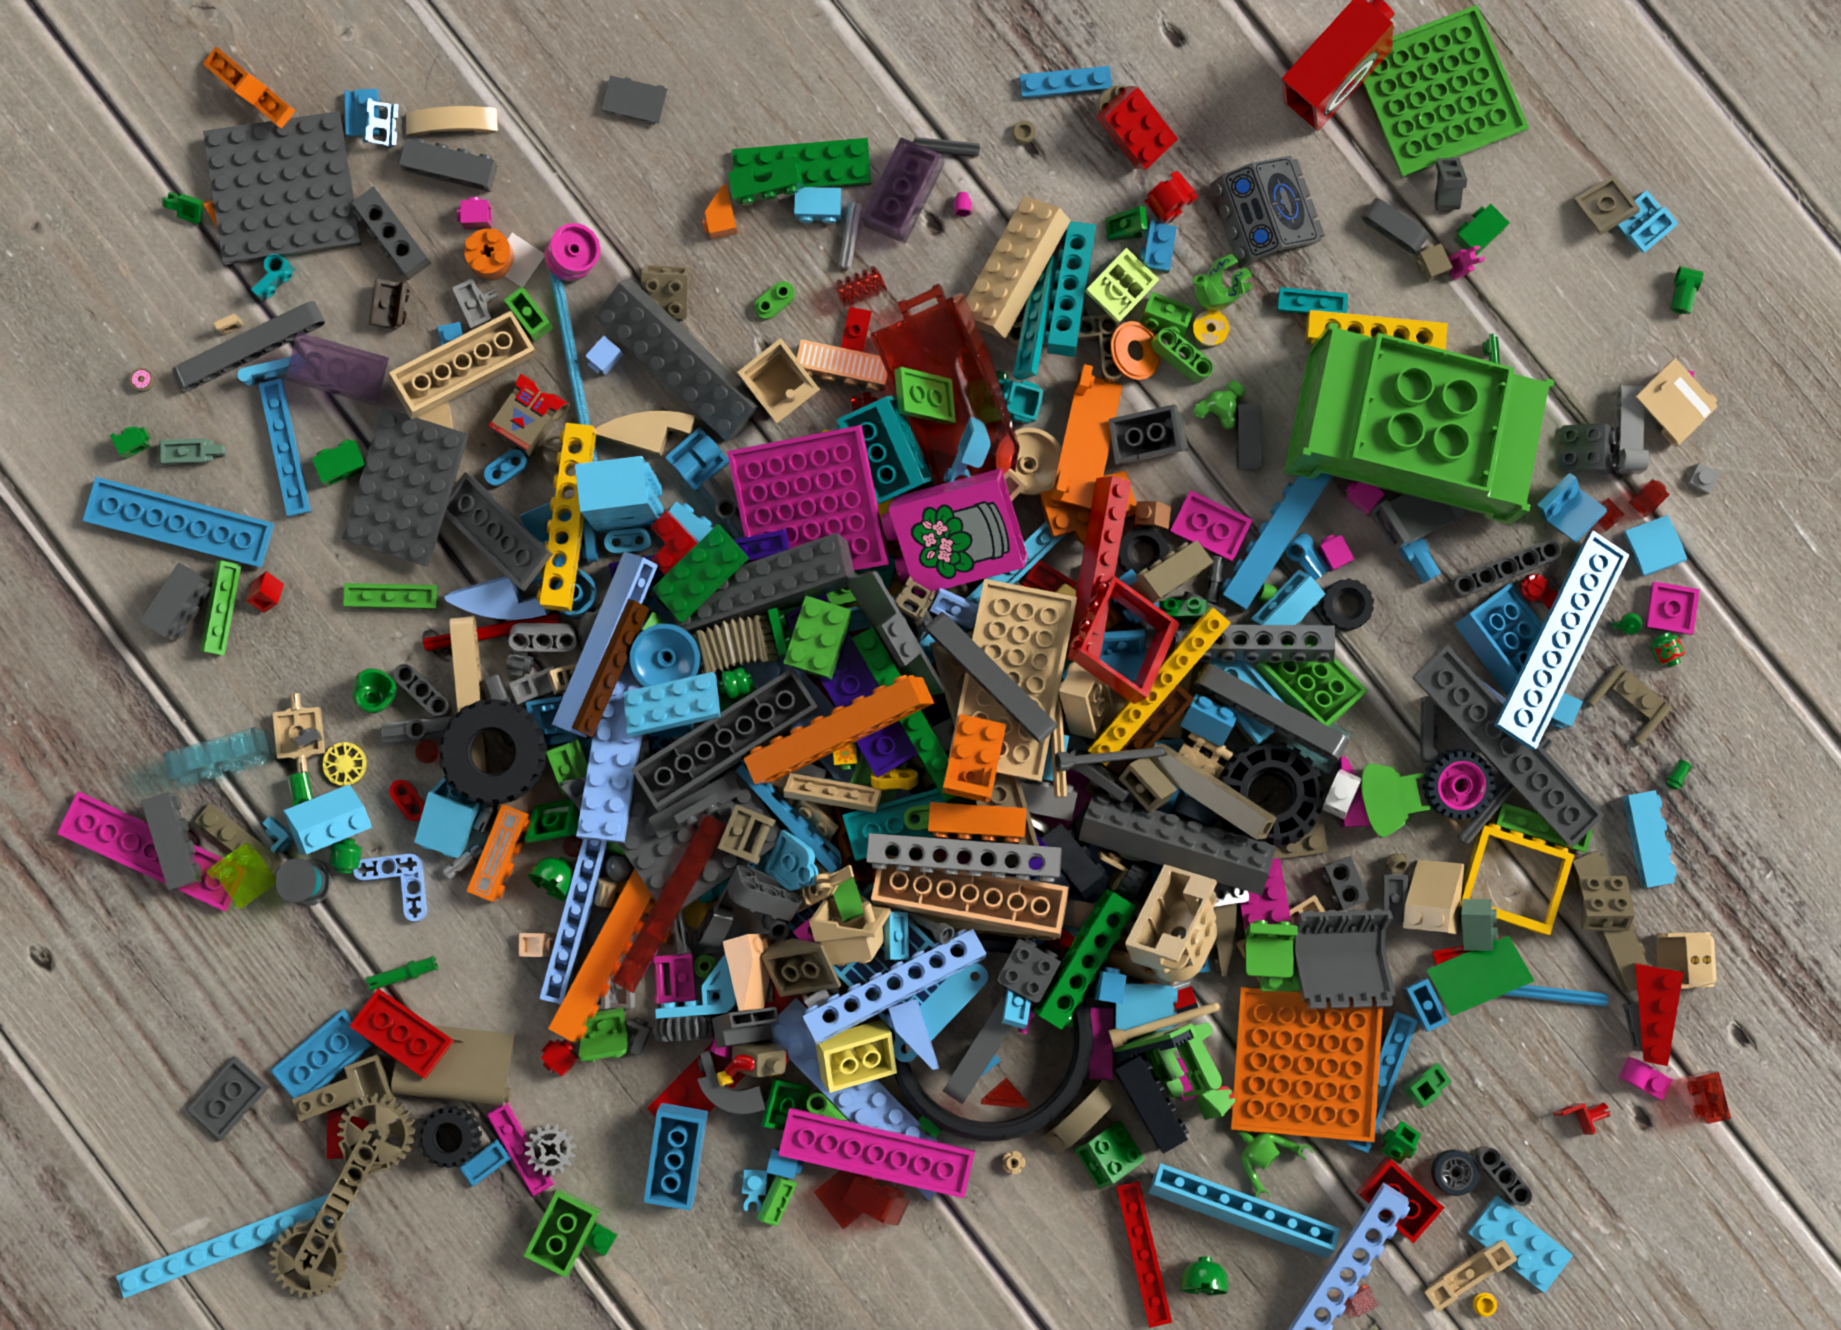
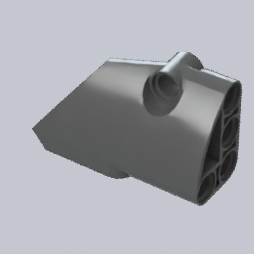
(747, 906)

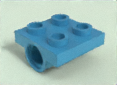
(697, 459)

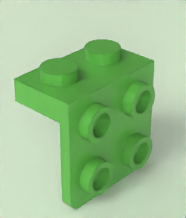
(1269, 949)
(605, 1036)

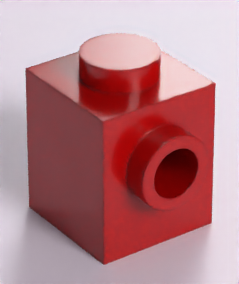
(559, 1056)

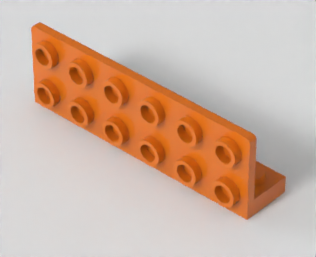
(1086, 439)

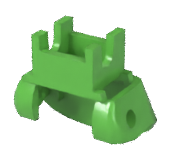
(1389, 798)

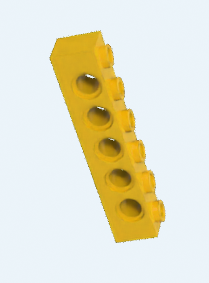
(1433, 331)

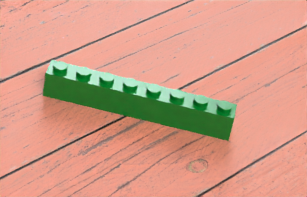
(915, 726)

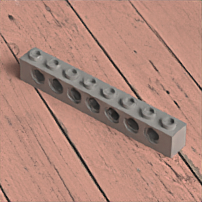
(879, 844)

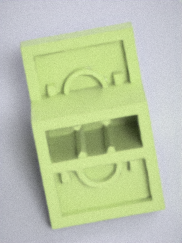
(1122, 285)

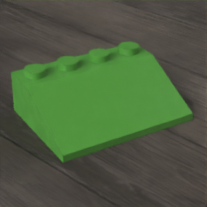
(1313, 688)

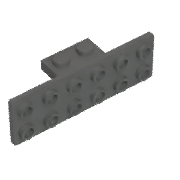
(893, 629)

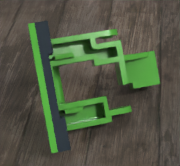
(1202, 1072)

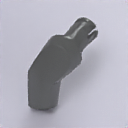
(585, 625)

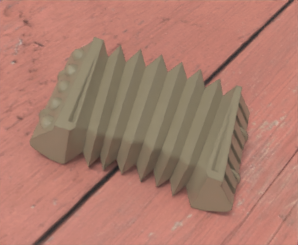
(736, 644)

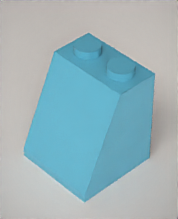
(446, 820)

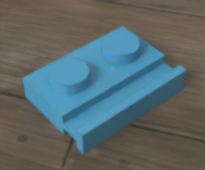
(354, 111)

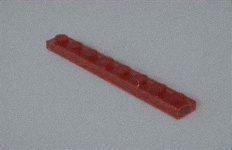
(669, 904)

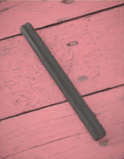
(1499, 797)

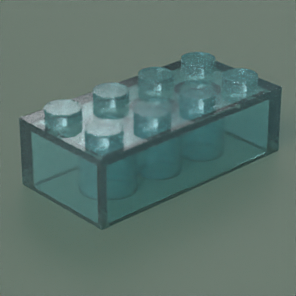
(218, 755)

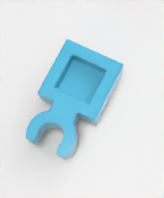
(754, 1184)

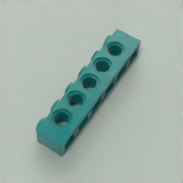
(1065, 342)

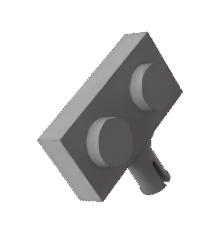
(474, 302)

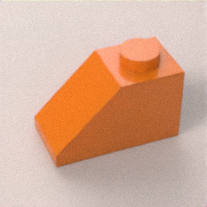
(720, 216)

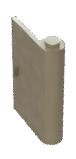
(470, 1070)

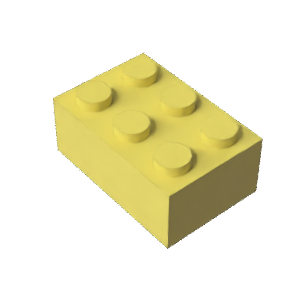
(856, 1056)

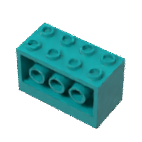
(898, 444)

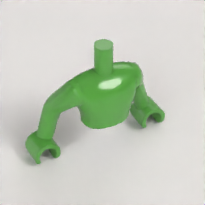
(1262, 1152)

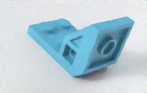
(719, 982)

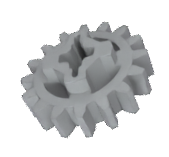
(537, 1140)

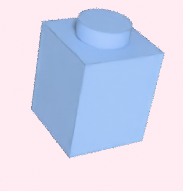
(603, 356)

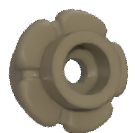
(1396, 862)

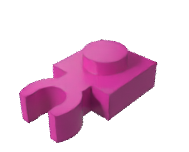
(1463, 262)

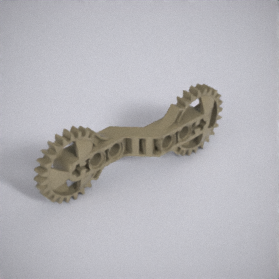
(305, 1276)

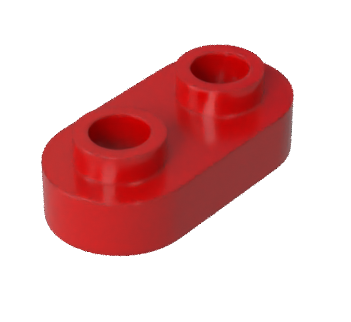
(408, 801)

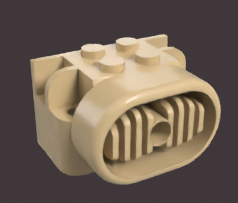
(1175, 925)

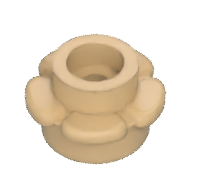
(1008, 1167)

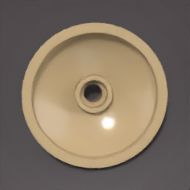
(1043, 455)

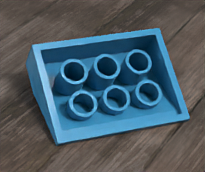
(1501, 634)

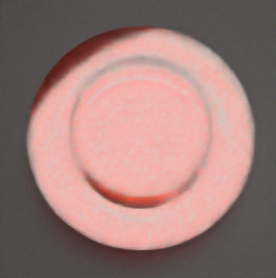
(426, 751)

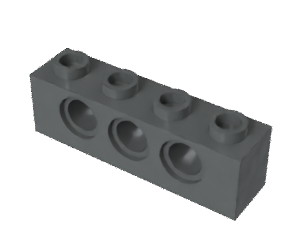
(371, 203)

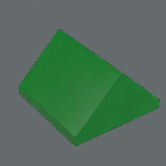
(553, 821)
(783, 1096)

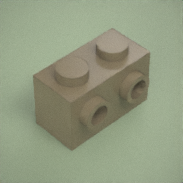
(1147, 784)

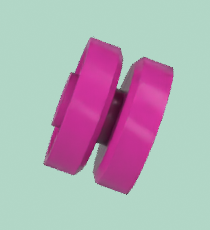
(572, 252)

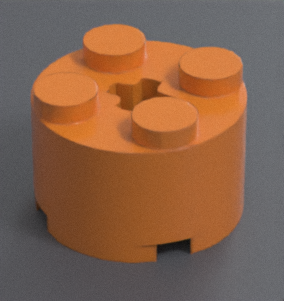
(501, 254)

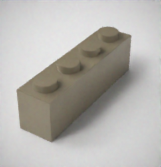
(1173, 572)

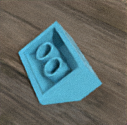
(327, 819)

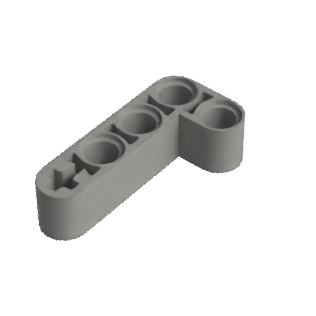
(1630, 432)

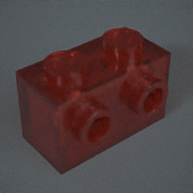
(1708, 1097)

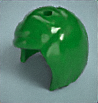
(372, 686)

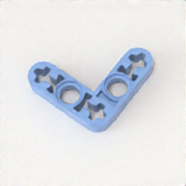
(406, 877)

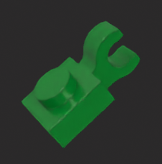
(186, 206)

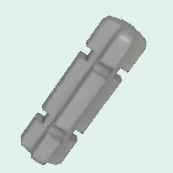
(463, 861)

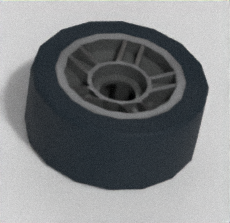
(1194, 810)
(1465, 1179)

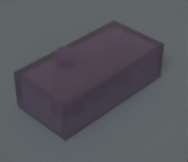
(903, 190)
(336, 368)

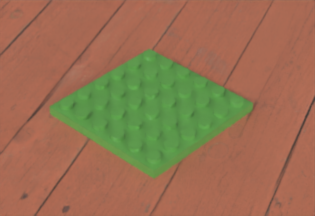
(1443, 93)

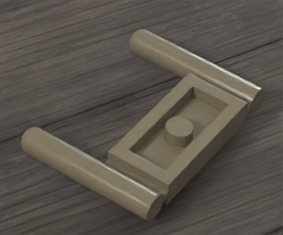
(1636, 695)

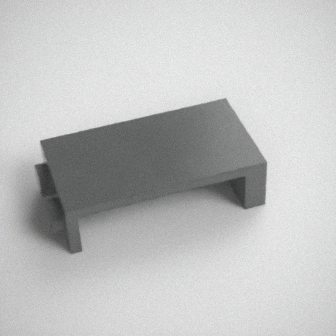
(1413, 518)

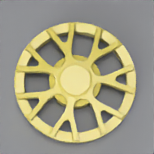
(344, 763)

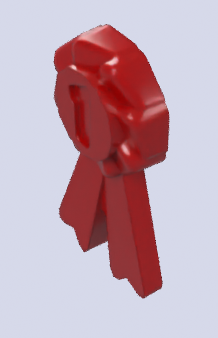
(1535, 588)

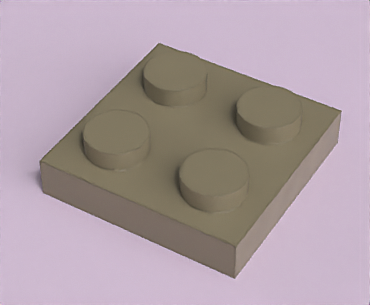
(1606, 205)

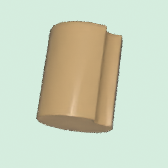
(605, 892)

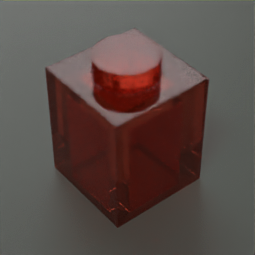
(1649, 497)

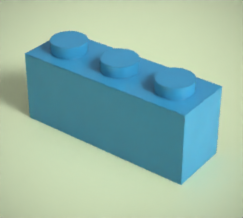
(1108, 985)

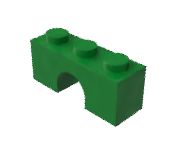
(785, 179)

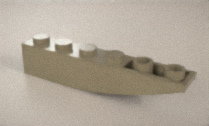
(1224, 940)

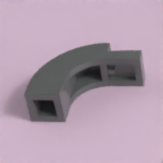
(729, 1099)

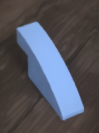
(496, 599)

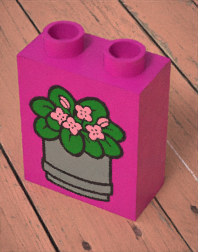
(956, 532)

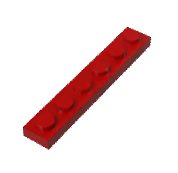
(1144, 1254)

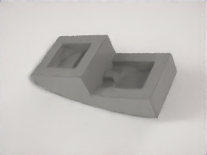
(532, 686)

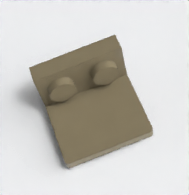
(667, 287)
(1606, 903)

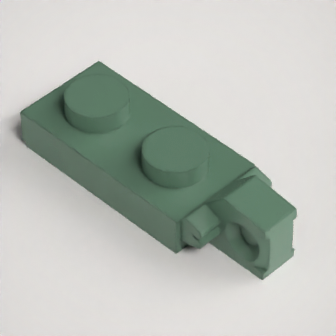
(189, 451)

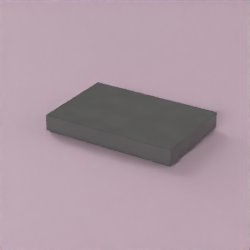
(227, 1098)

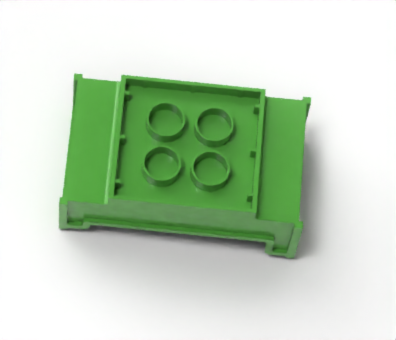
(1418, 422)

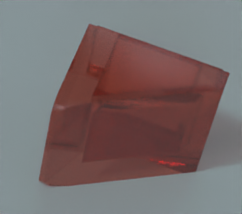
(1363, 1300)

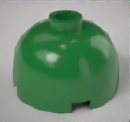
(554, 876)
(1204, 1277)

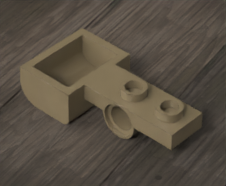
(363, 1078)

